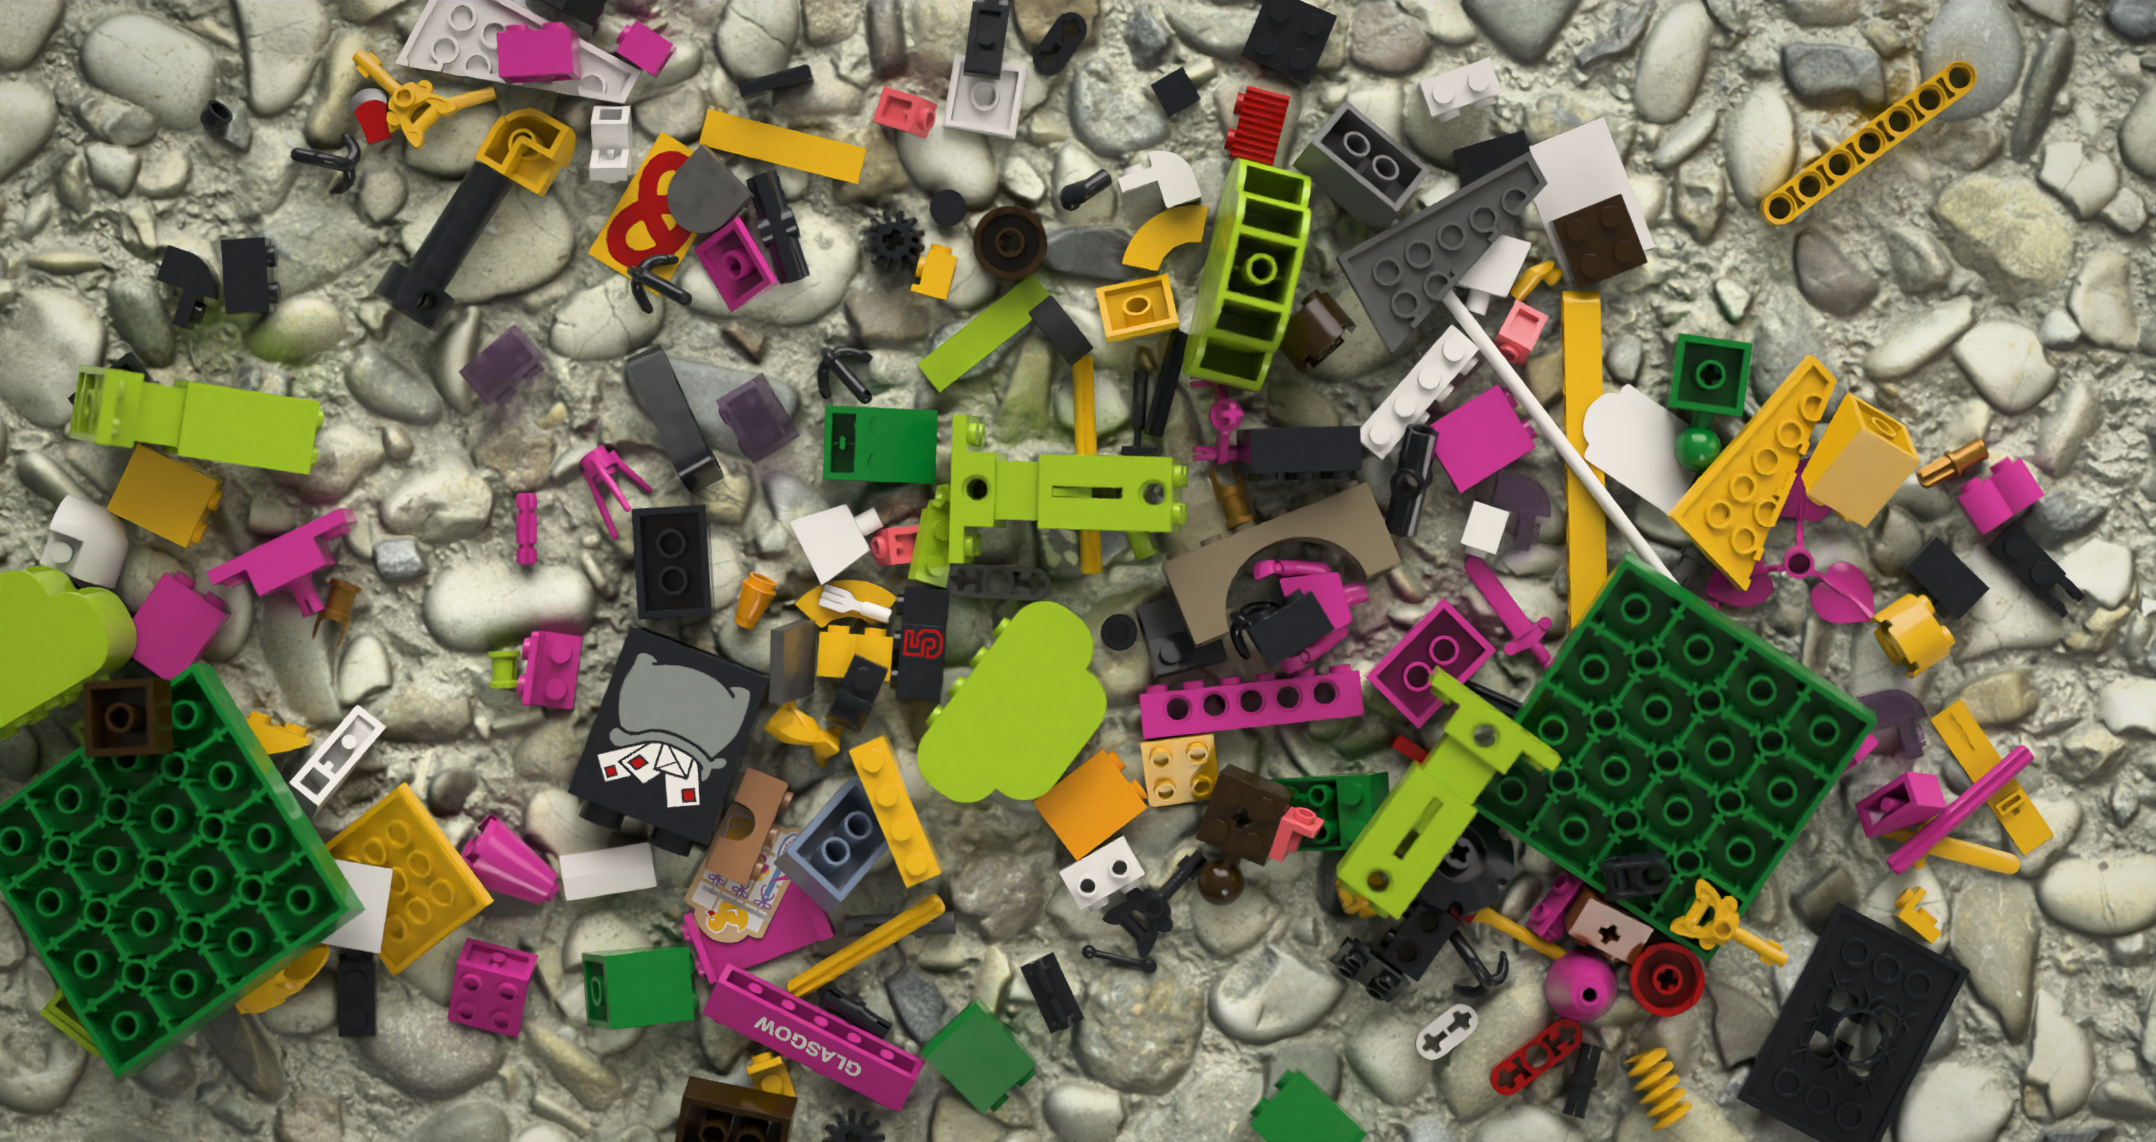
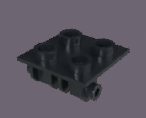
(1356, 963)

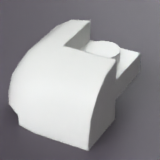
(86, 542)

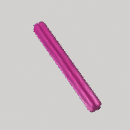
(1960, 809)

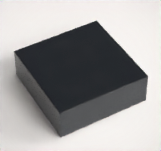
(1175, 92)

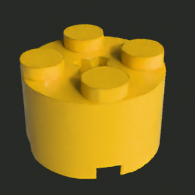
(1912, 634)

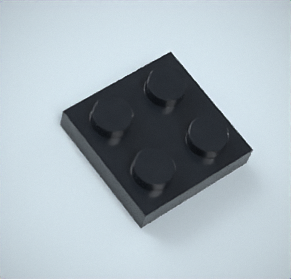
(1289, 38)

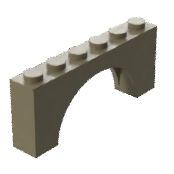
(1343, 522)

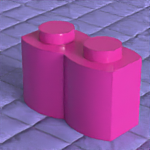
(1998, 495)

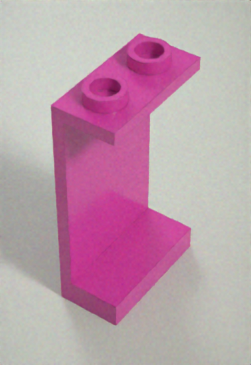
(794, 925)

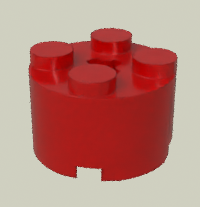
(1675, 995)

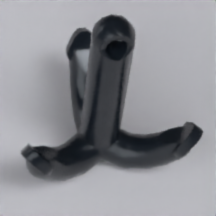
(334, 162)
(642, 275)
(833, 360)
(1240, 621)
(1478, 969)

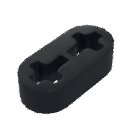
(1052, 39)

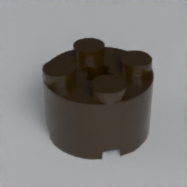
(1010, 222)
(1315, 331)

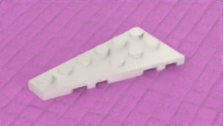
(462, 41)

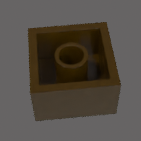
(1598, 242)
(128, 718)

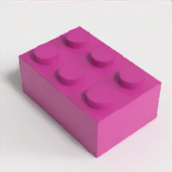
(1437, 639)

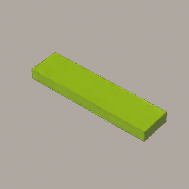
(983, 334)

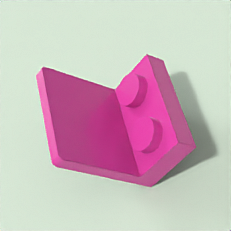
(550, 669)
(491, 987)

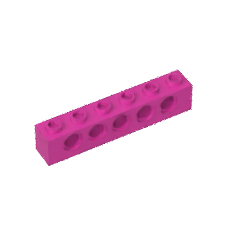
(1345, 703)

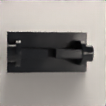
(1052, 993)

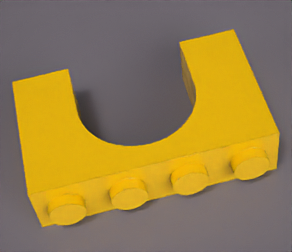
(887, 793)

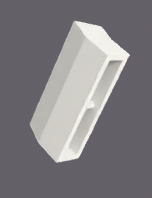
(608, 871)

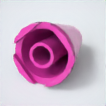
(509, 864)
(1574, 974)

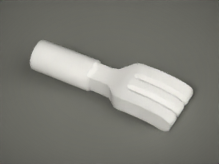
(843, 601)

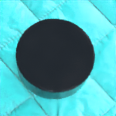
(948, 208)
(1119, 632)

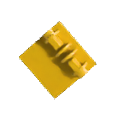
(1179, 769)

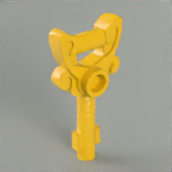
(406, 100)
(1723, 926)

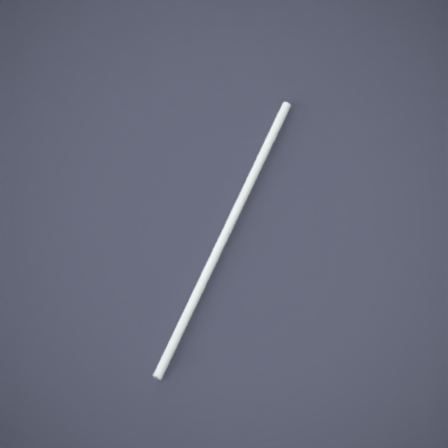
(1551, 430)

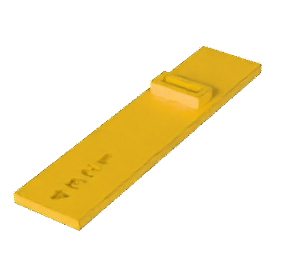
(783, 146)
(1977, 758)

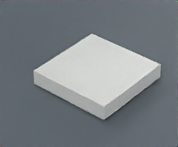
(983, 103)

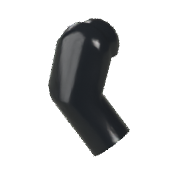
(1079, 192)

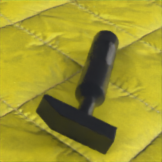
(1138, 416)

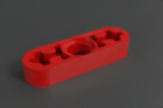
(1521, 1081)

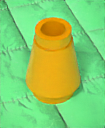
(754, 599)

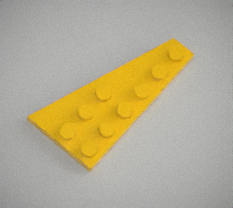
(1748, 483)

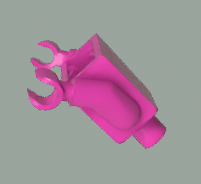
(1330, 593)

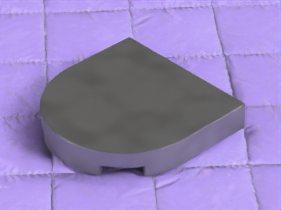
(705, 193)

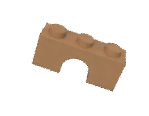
(741, 858)

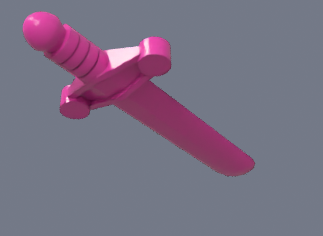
(1525, 634)

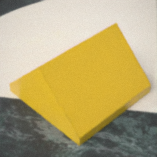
(1137, 308)

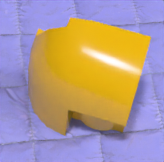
(528, 148)

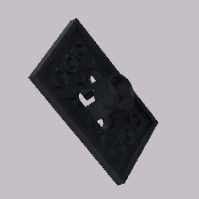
(1883, 974)

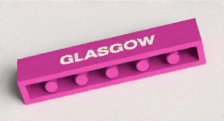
(813, 1037)

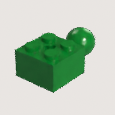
(1730, 360)

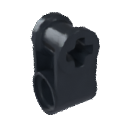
(1632, 876)

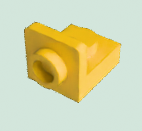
(1919, 922)
(771, 1074)

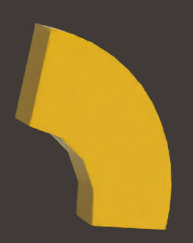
(1165, 233)
(861, 591)

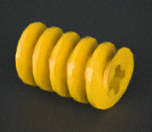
(1659, 1087)

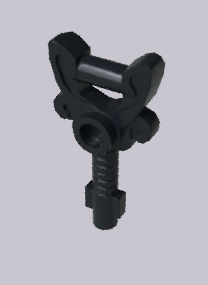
(1153, 905)

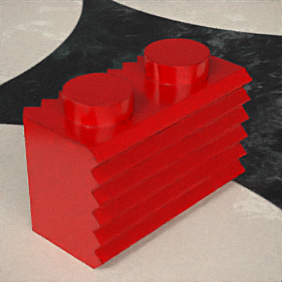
(1258, 126)

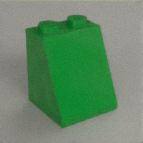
(639, 986)
(980, 1056)
(1303, 1113)

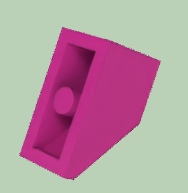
(1901, 804)

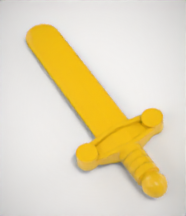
(1962, 852)

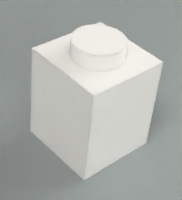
(1483, 529)

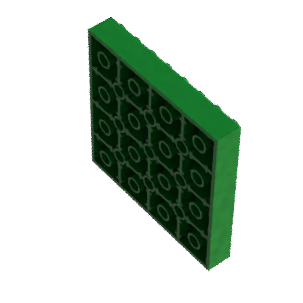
(1674, 744)
(168, 877)

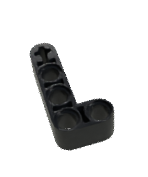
(674, 419)

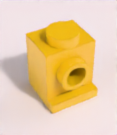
(936, 273)

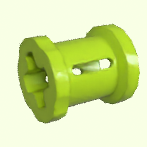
(503, 669)

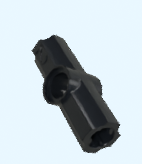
(778, 227)
(1415, 460)

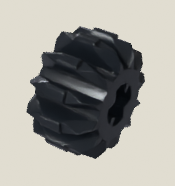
(888, 230)
(853, 1125)

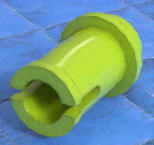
(1141, 544)

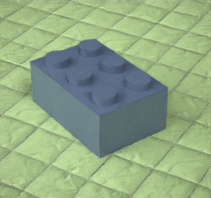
(835, 847)

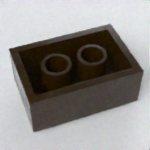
(733, 1114)

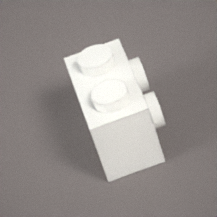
(1459, 89)
(1102, 873)

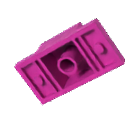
(289, 561)

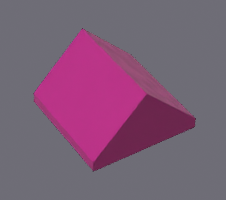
(736, 264)

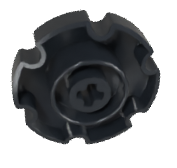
(1473, 880)

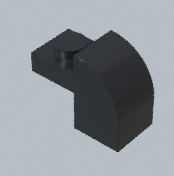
(196, 278)
(856, 693)

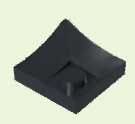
(1169, 642)

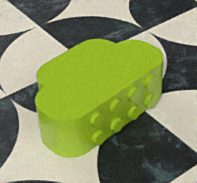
(1249, 275)
(55, 643)
(1018, 710)

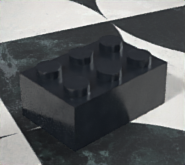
(1298, 452)
(673, 562)

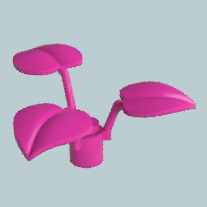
(1839, 596)

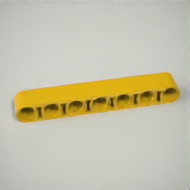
(1882, 133)

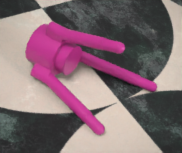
(600, 467)

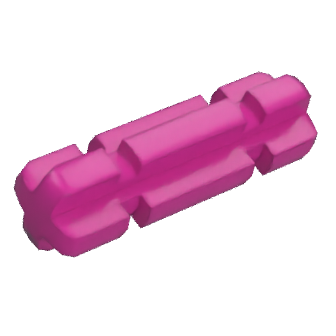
(526, 528)

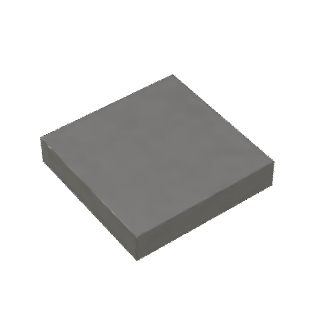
(792, 661)

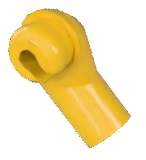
(1533, 276)

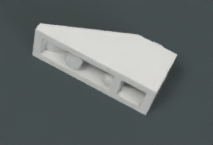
(335, 761)

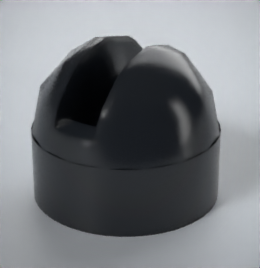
(215, 116)

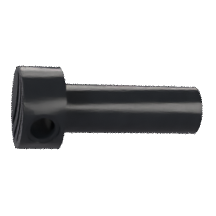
(421, 286)

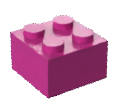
(538, 54)

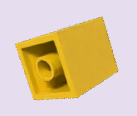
(1859, 461)

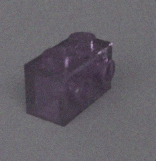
(504, 366)
(757, 418)

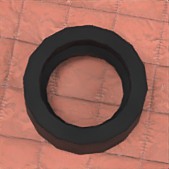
(1060, 330)

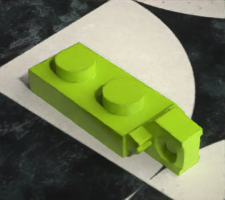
(931, 548)

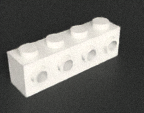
(1417, 390)

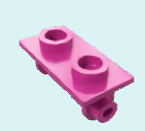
(1549, 915)

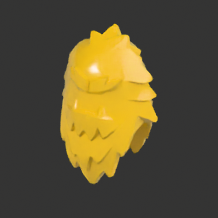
(286, 982)

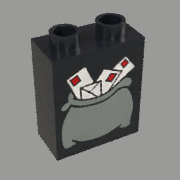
(668, 740)

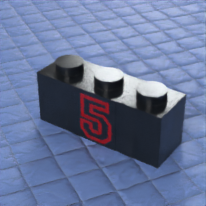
(920, 643)

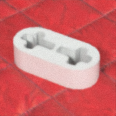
(1451, 1038)

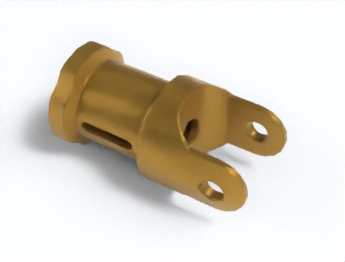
(1233, 499)
(338, 606)

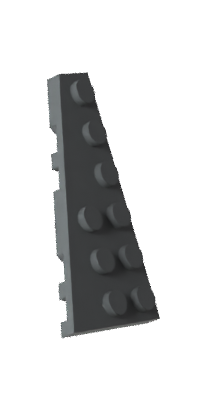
(1422, 258)

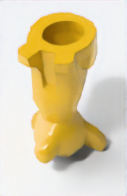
(797, 728)

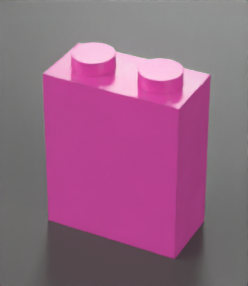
(1481, 438)
(176, 625)

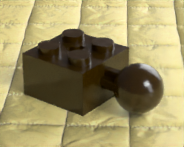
(1225, 828)

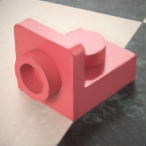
(905, 112)
(1519, 332)
(894, 545)
(1291, 830)

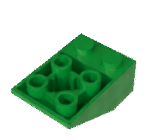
(880, 444)
(1343, 803)

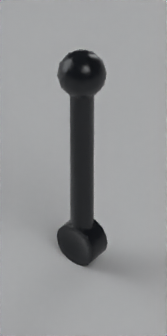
(1148, 965)

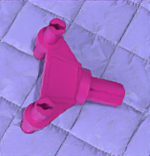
(1224, 416)

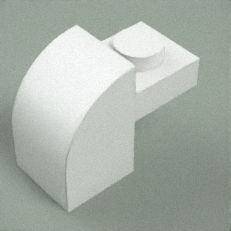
(611, 144)
(1171, 174)

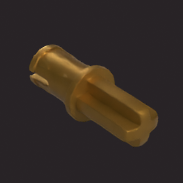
(1952, 463)

